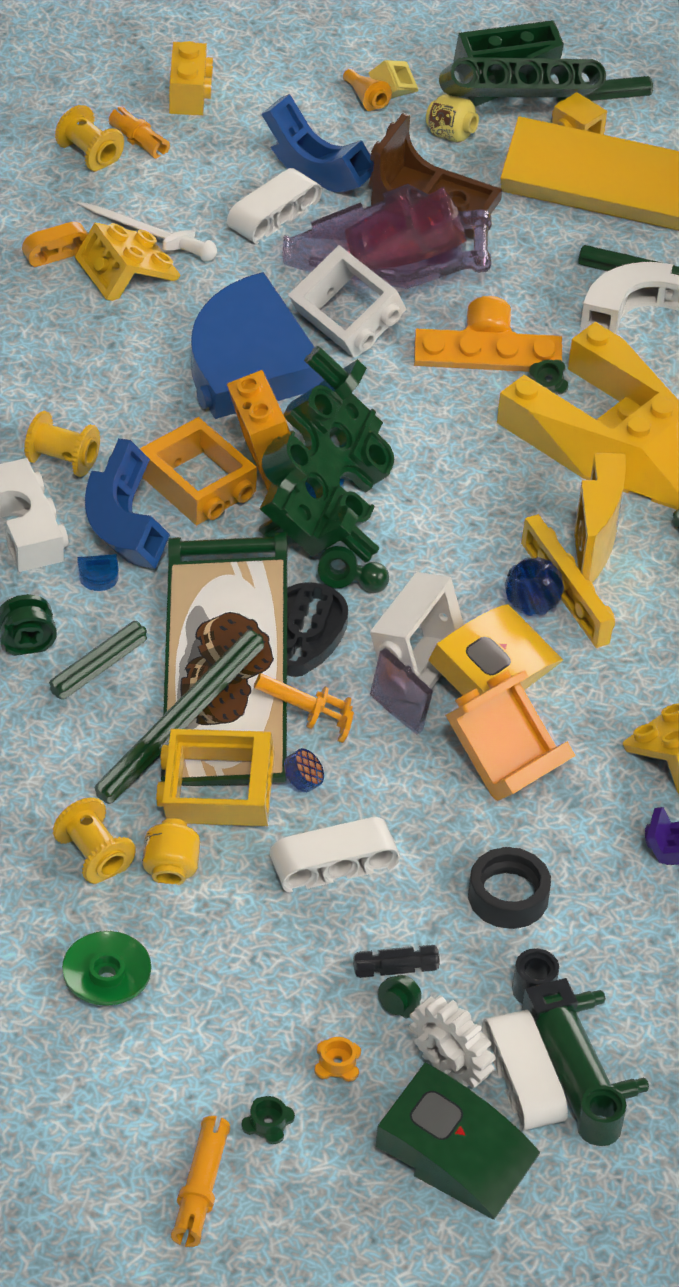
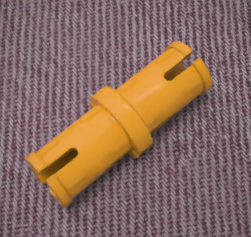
(138, 132)

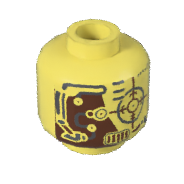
(452, 118)

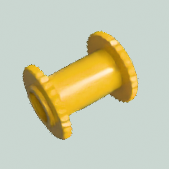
(99, 146)
(61, 443)
(103, 853)

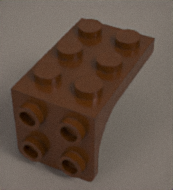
(400, 164)

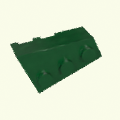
(514, 41)

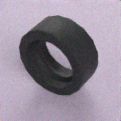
(509, 913)

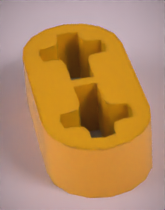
(54, 243)

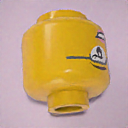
(171, 852)

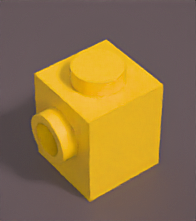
(580, 114)

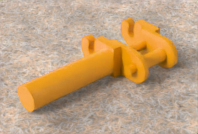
(310, 703)

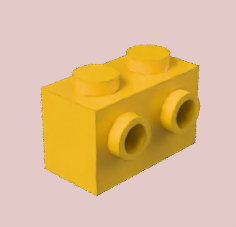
(189, 78)

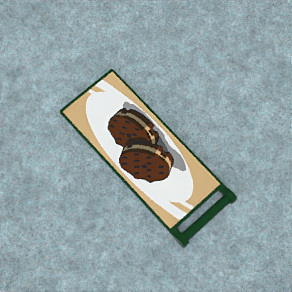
(206, 614)

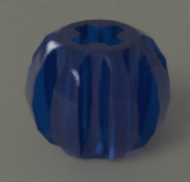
(534, 586)

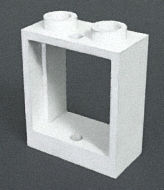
(326, 281)
(419, 603)

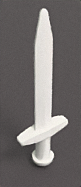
(172, 241)

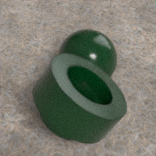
(372, 576)

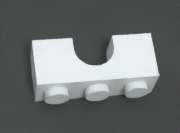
(34, 536)

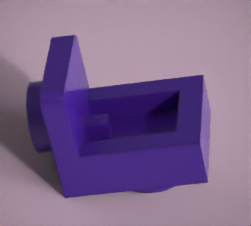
(663, 837)

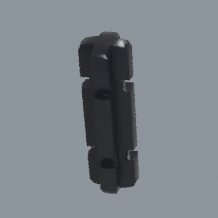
(396, 961)

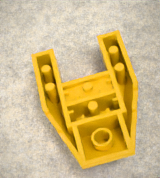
(639, 425)

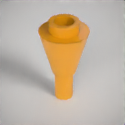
(371, 92)

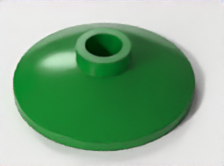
(101, 954)

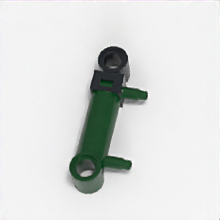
(569, 1048)

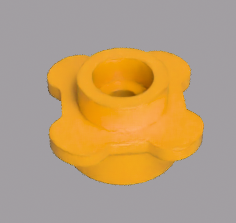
(338, 1048)

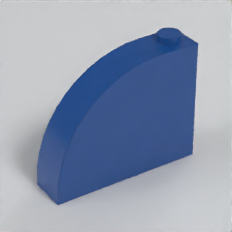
(247, 332)

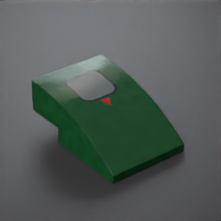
(456, 1141)

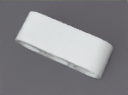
(273, 204)
(334, 852)
(527, 1069)

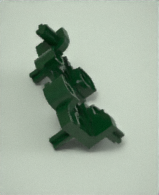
(361, 457)

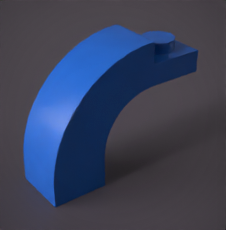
(302, 149)
(109, 508)

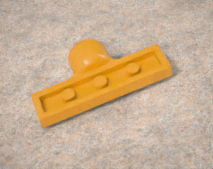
(486, 342)

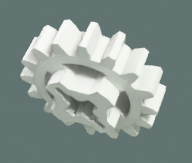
(452, 1041)

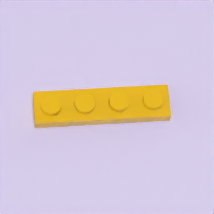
(578, 592)

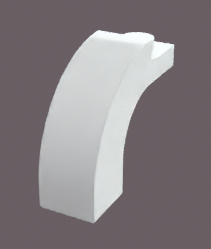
(628, 289)

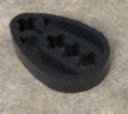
(326, 625)

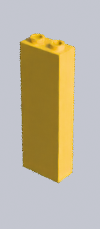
(593, 172)

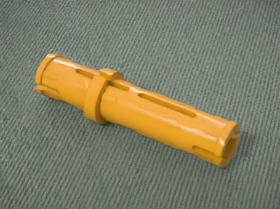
(197, 1196)

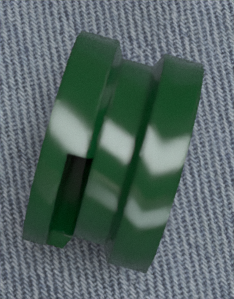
(26, 625)

